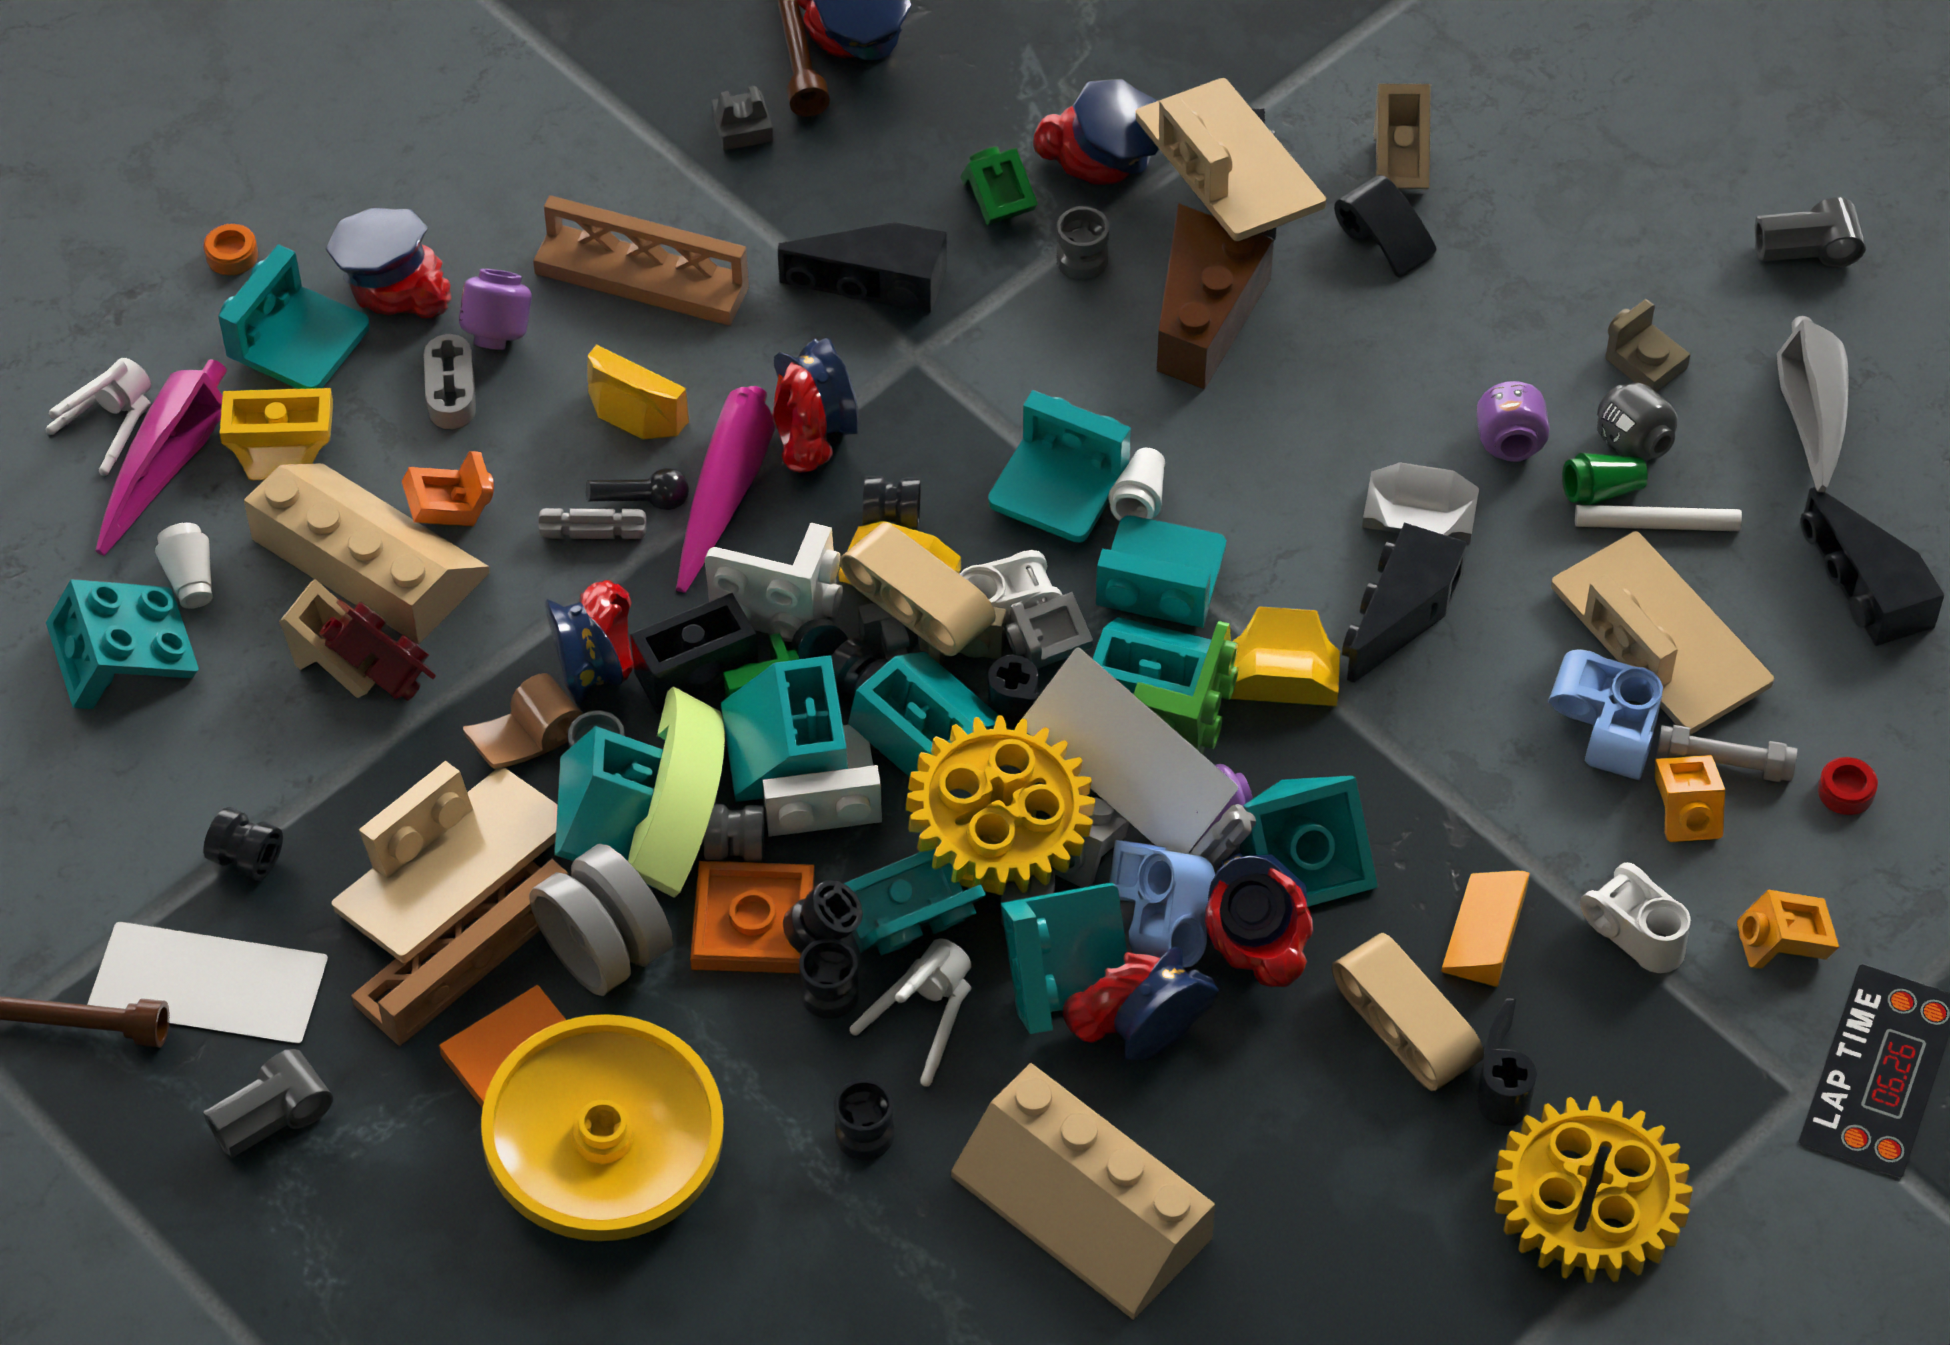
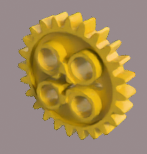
(1000, 804)
(1647, 1204)

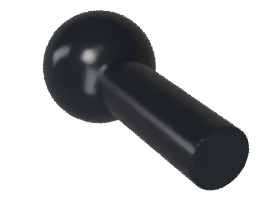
(664, 489)

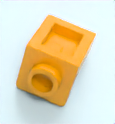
(1691, 798)
(1786, 925)

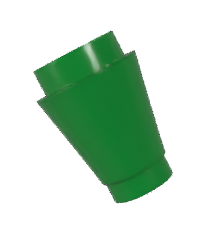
(1602, 477)

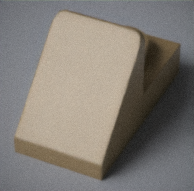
(1403, 134)
(302, 632)

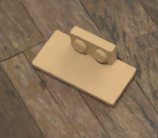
(1230, 159)
(1662, 625)
(443, 855)

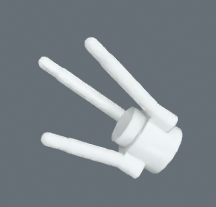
(115, 390)
(934, 976)

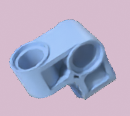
(1597, 693)
(1168, 898)

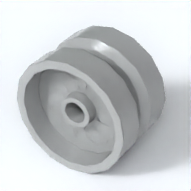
(601, 919)

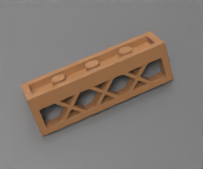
(642, 268)
(458, 960)

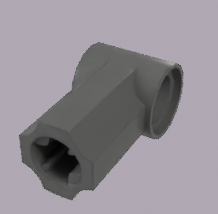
(1825, 232)
(281, 1096)

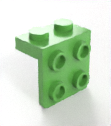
(1197, 715)

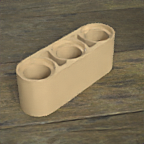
(917, 589)
(1407, 1011)

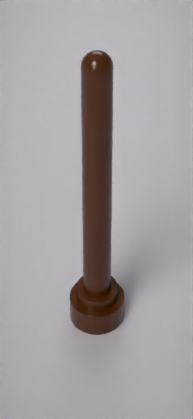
(806, 89)
(143, 1022)

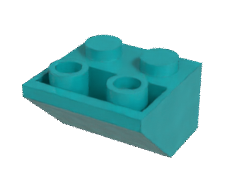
(1151, 655)
(911, 705)
(784, 725)
(604, 792)

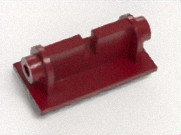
(361, 634)

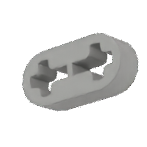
(440, 381)

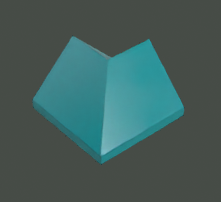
(1316, 834)

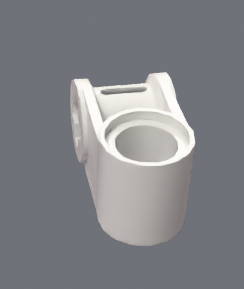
(1009, 581)
(1633, 912)

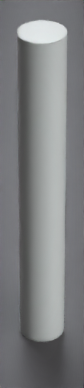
(1658, 518)

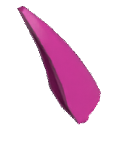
(166, 440)
(726, 474)

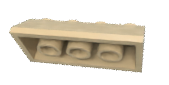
(361, 547)
(1084, 1191)

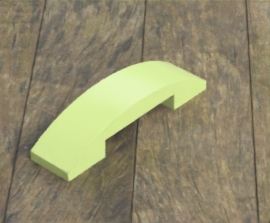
(683, 792)

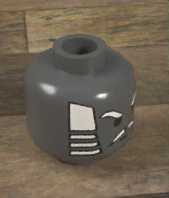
(1637, 421)

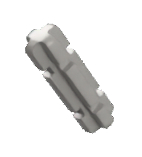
(592, 523)
(1225, 835)

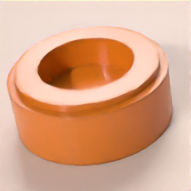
(231, 249)

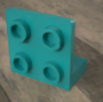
(117, 630)
(1061, 947)

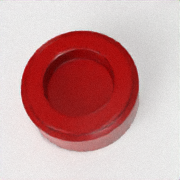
(1847, 786)

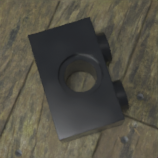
(693, 650)

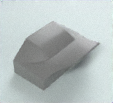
(1421, 497)

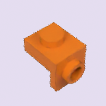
(449, 495)

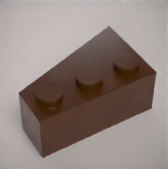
(1207, 294)

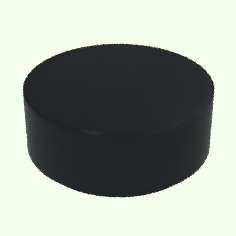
(817, 639)

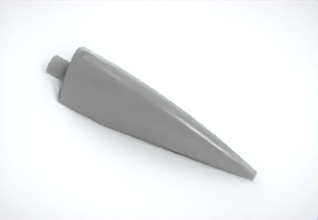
(1816, 390)

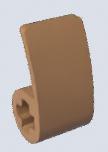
(535, 726)

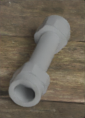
(1776, 761)

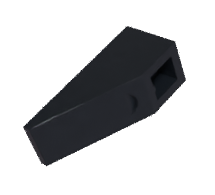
(874, 263)
(1880, 575)
(1410, 597)

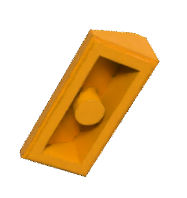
(1486, 926)

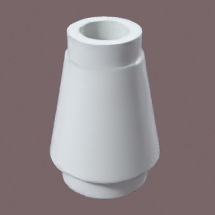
(1139, 486)
(186, 562)

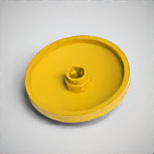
(602, 1127)

